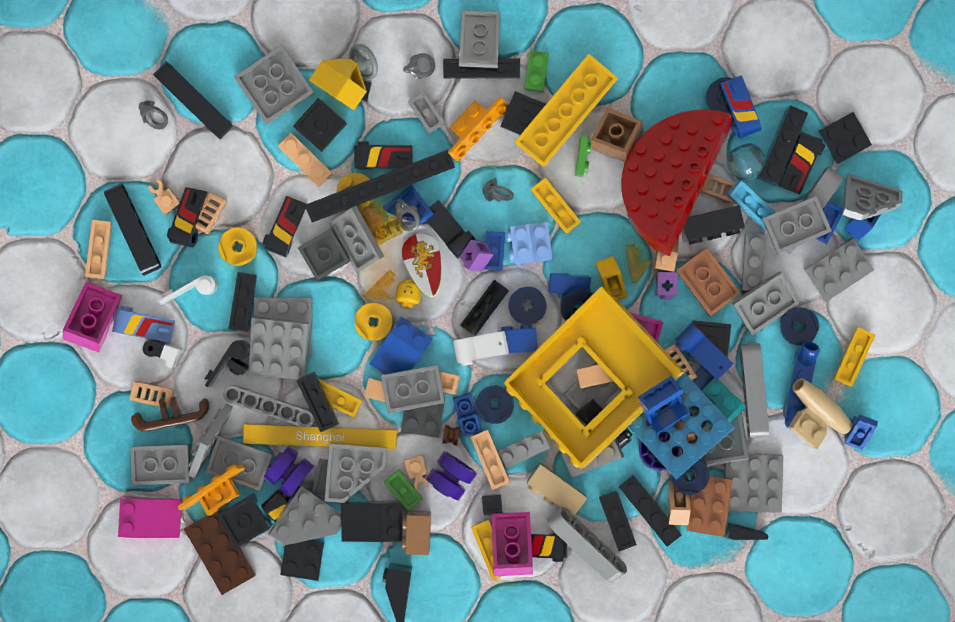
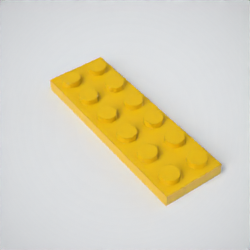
(566, 110)

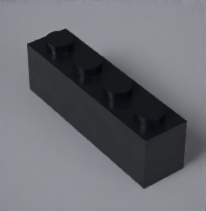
(782, 145)

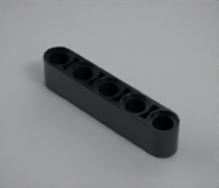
(193, 100)
(132, 229)

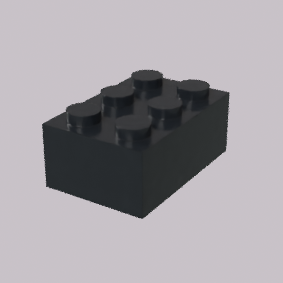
(713, 225)

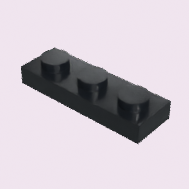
(242, 301)
(484, 308)
(317, 401)
(617, 520)

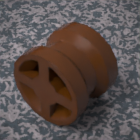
(451, 435)

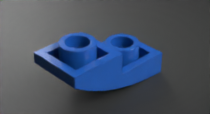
(563, 282)
(467, 414)

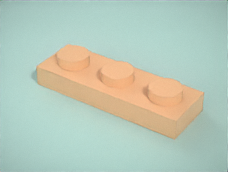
(305, 160)
(98, 249)
(490, 459)

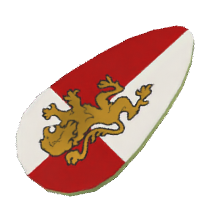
(423, 262)

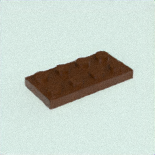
(218, 553)

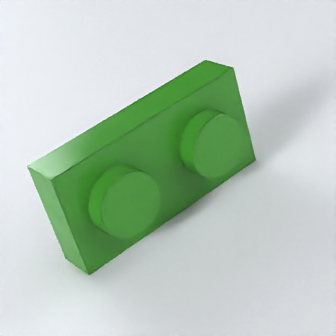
(536, 71)
(584, 148)
(403, 490)

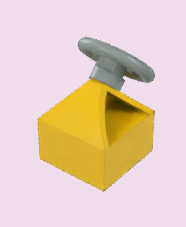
(345, 77)

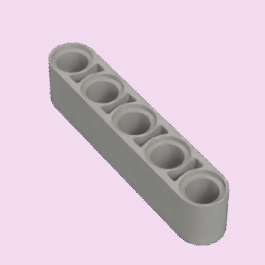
(824, 189)
(754, 390)
(259, 406)
(587, 544)

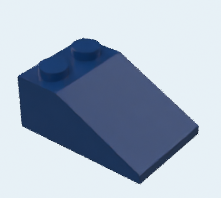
(401, 348)

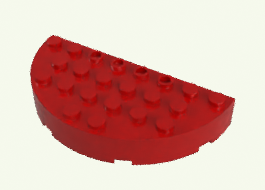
(669, 171)

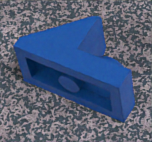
(861, 431)

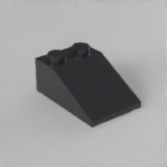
(371, 521)
(397, 587)

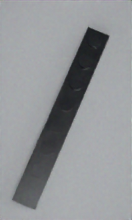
(379, 186)

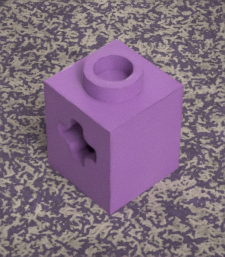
(476, 255)
(671, 278)

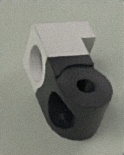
(164, 351)

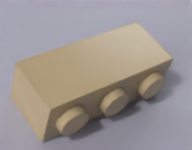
(555, 489)

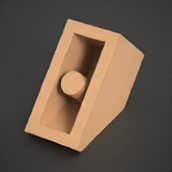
(665, 262)
(678, 506)

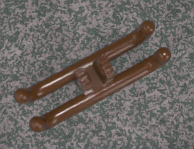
(167, 421)

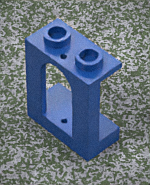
(658, 396)

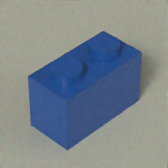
(521, 339)

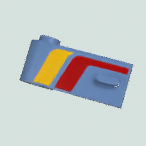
(142, 325)

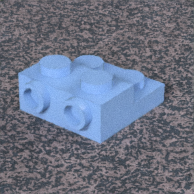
(530, 243)

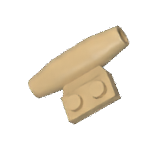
(819, 412)

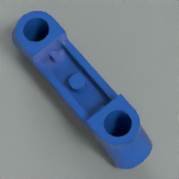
(804, 367)

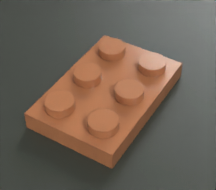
(708, 282)
(711, 507)

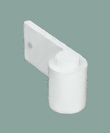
(204, 284)
(480, 347)

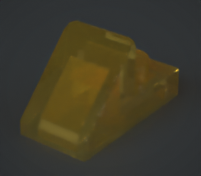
(373, 214)
(386, 230)
(636, 269)
(377, 290)

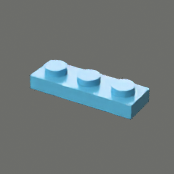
(750, 202)

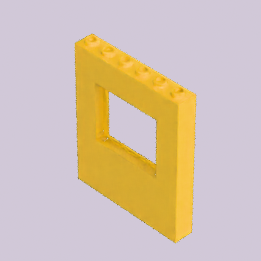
(620, 349)

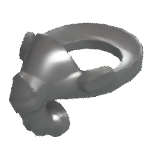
(412, 67)
(146, 109)
(490, 193)
(403, 207)

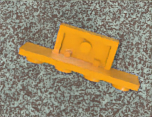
(473, 124)
(217, 493)

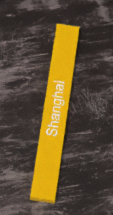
(313, 437)

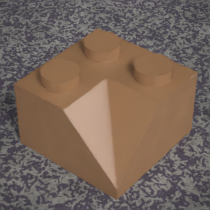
(616, 134)
(417, 533)

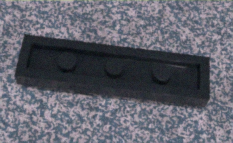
(507, 69)
(650, 510)

